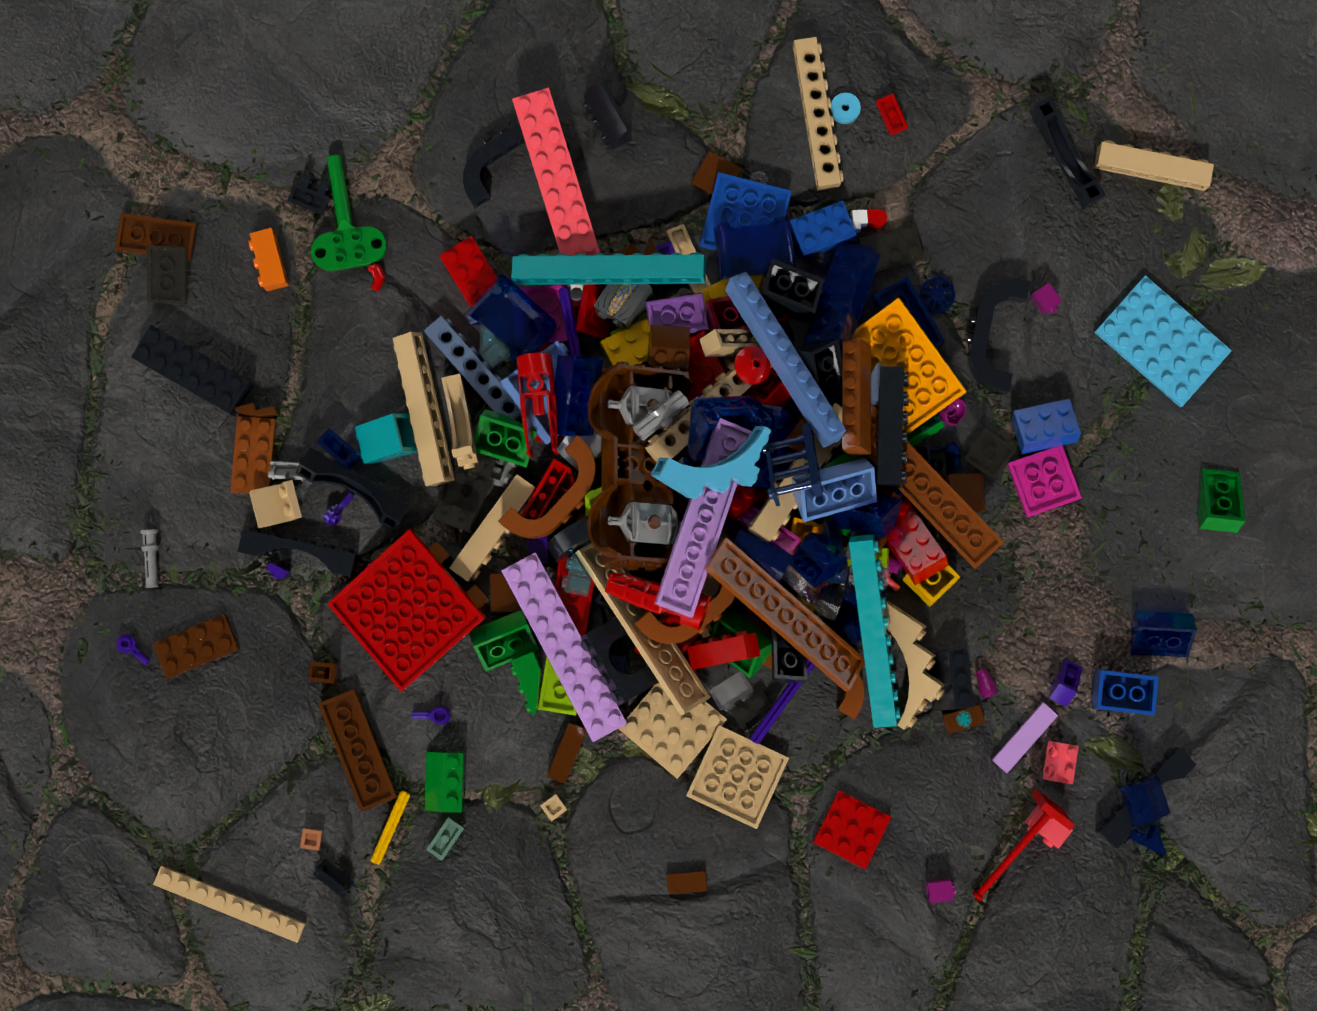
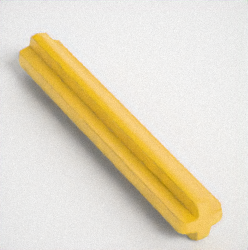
(390, 827)

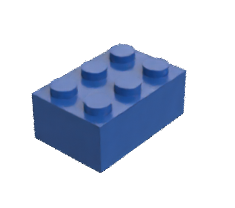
(822, 230)
(1045, 426)
(1125, 692)

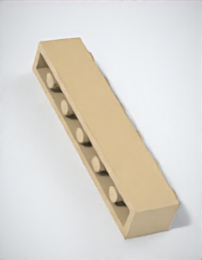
(1153, 165)
(490, 531)

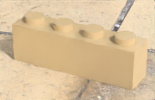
(727, 342)

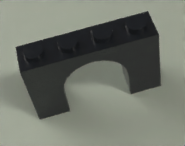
(621, 686)

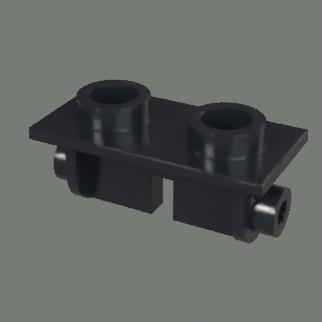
(333, 878)

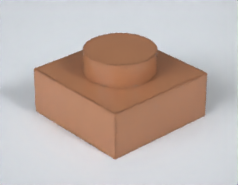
(311, 839)

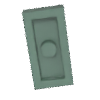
(445, 838)

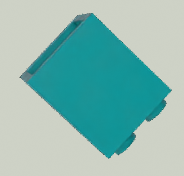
(386, 438)

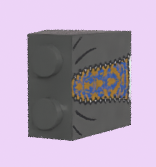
(623, 303)

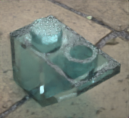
(492, 349)
(578, 579)

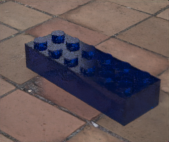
(843, 294)

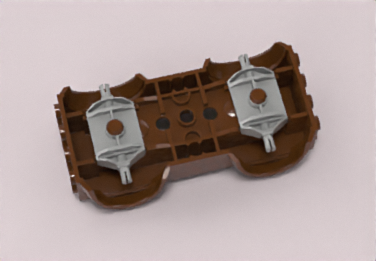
(625, 520)

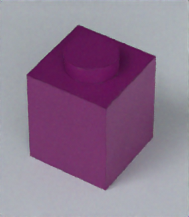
(1046, 299)
(940, 890)

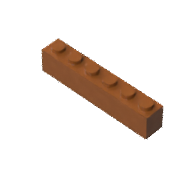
(856, 397)

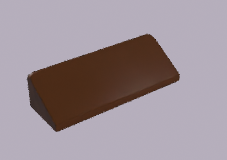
(567, 753)

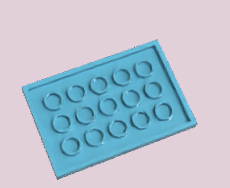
(1163, 341)

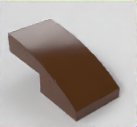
(252, 411)

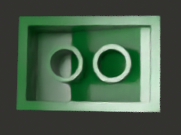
(502, 438)
(1221, 501)

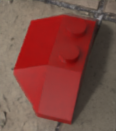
(552, 487)

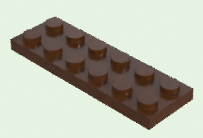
(357, 750)

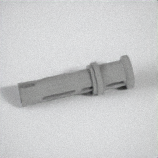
(149, 548)

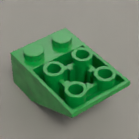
(530, 677)

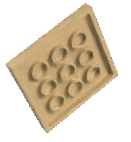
(666, 734)
(737, 777)

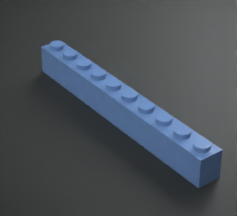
(785, 359)

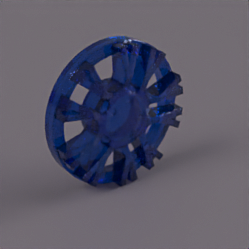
(937, 294)

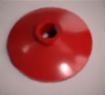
(745, 368)

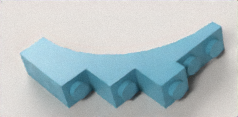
(717, 477)

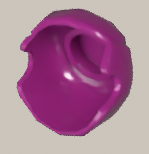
(953, 412)

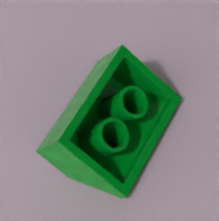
(733, 622)
(503, 640)
(445, 781)

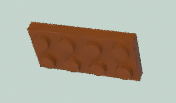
(252, 453)

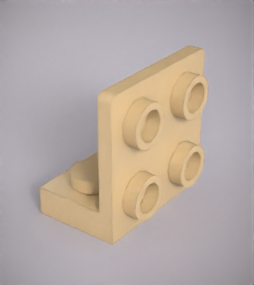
(275, 504)

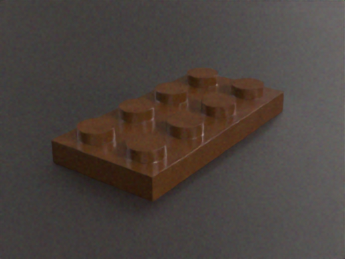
(139, 231)
(195, 646)

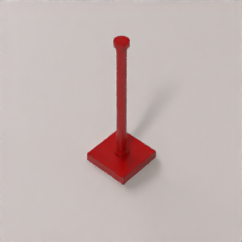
(1050, 810)

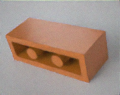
(268, 259)

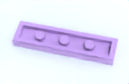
(1024, 737)

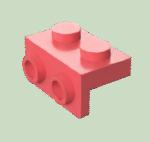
(1060, 762)

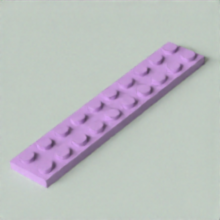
(700, 529)
(563, 647)

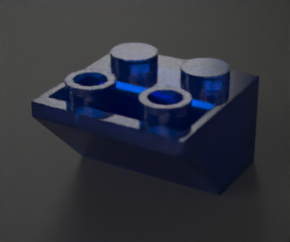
(817, 559)

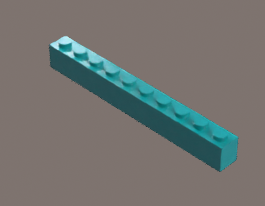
(609, 269)
(873, 630)

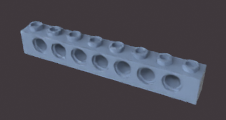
(442, 327)

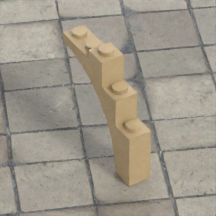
(460, 420)
(918, 660)

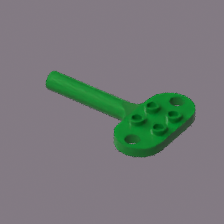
(347, 245)

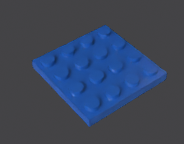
(742, 205)

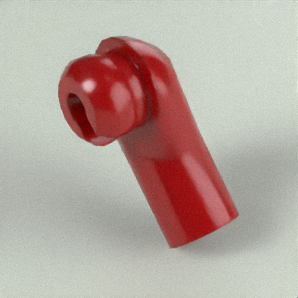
(378, 275)

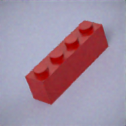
(723, 651)

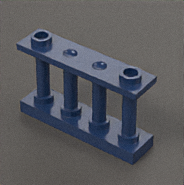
(810, 468)

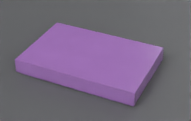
(680, 312)

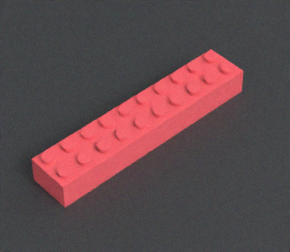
(555, 173)

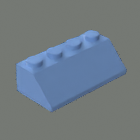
(843, 489)

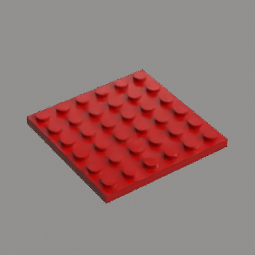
(406, 610)

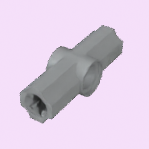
(660, 415)

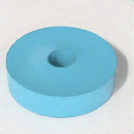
(848, 100)

